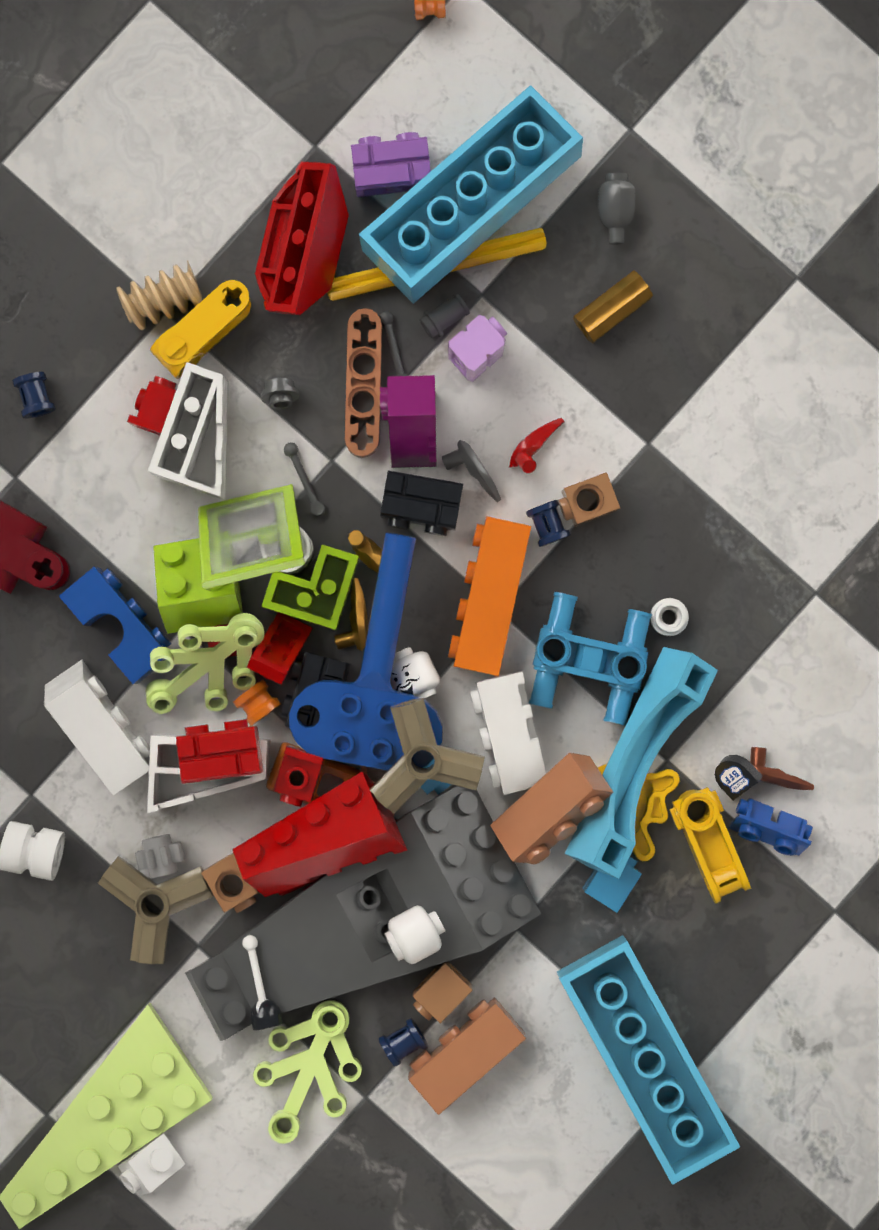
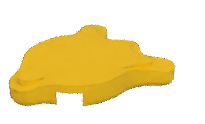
(651, 808)

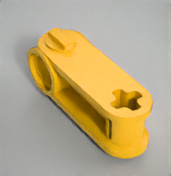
(202, 328)
(710, 843)

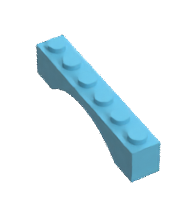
(670, 695)

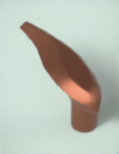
(774, 775)

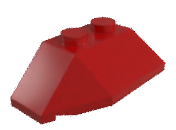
(302, 239)

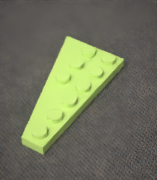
(124, 1105)

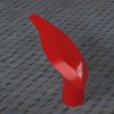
(531, 444)

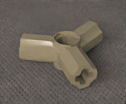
(405, 777)
(151, 928)

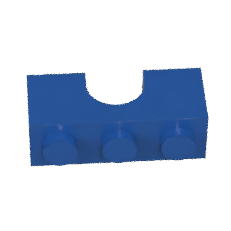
(97, 596)

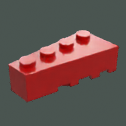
(320, 839)

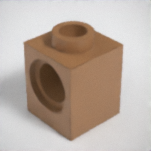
(601, 488)
(214, 878)
(441, 992)

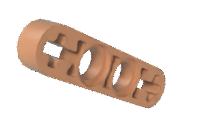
(363, 383)

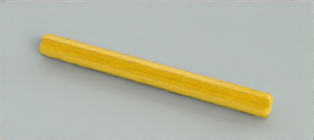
(487, 252)

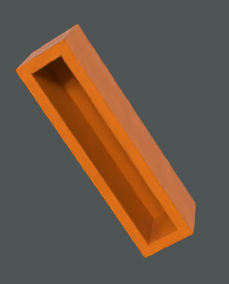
(491, 597)

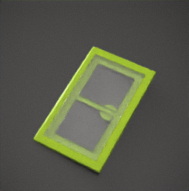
(249, 536)

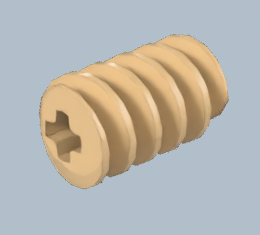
(160, 296)

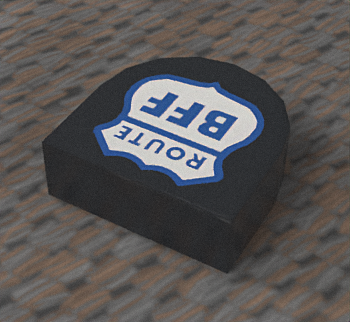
(736, 775)

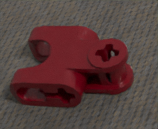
(23, 554)

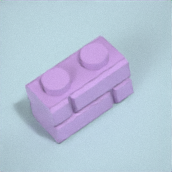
(477, 346)

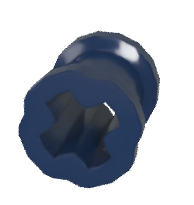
(34, 395)
(557, 530)
(403, 1042)

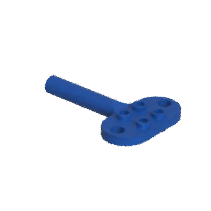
(357, 715)

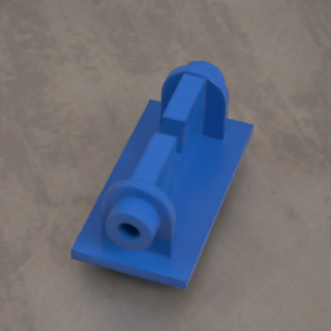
(787, 835)

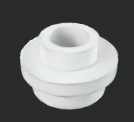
(680, 612)

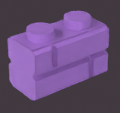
(389, 165)

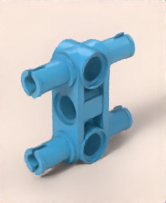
(590, 658)

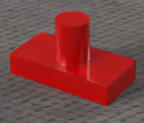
(279, 648)

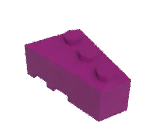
(411, 415)

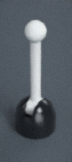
(265, 1012)

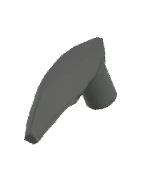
(466, 455)

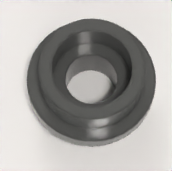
(279, 393)

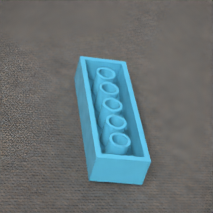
(471, 194)
(648, 1059)

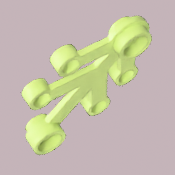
(240, 634)
(311, 1064)

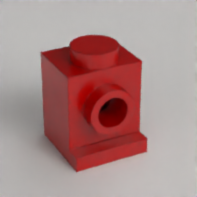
(153, 405)
(311, 767)

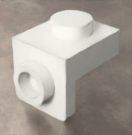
(150, 1166)

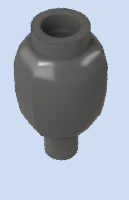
(616, 205)

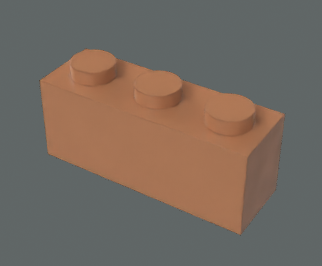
(552, 809)
(465, 1054)

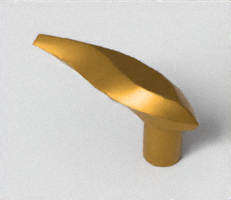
(366, 549)
(358, 620)

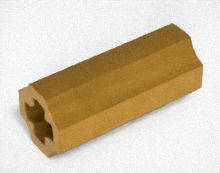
(613, 306)

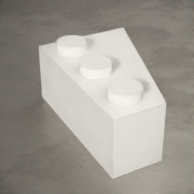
(195, 434)
(97, 727)
(509, 732)
(165, 779)

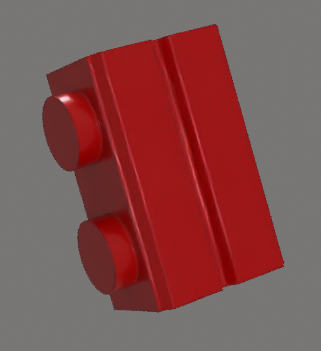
(219, 753)

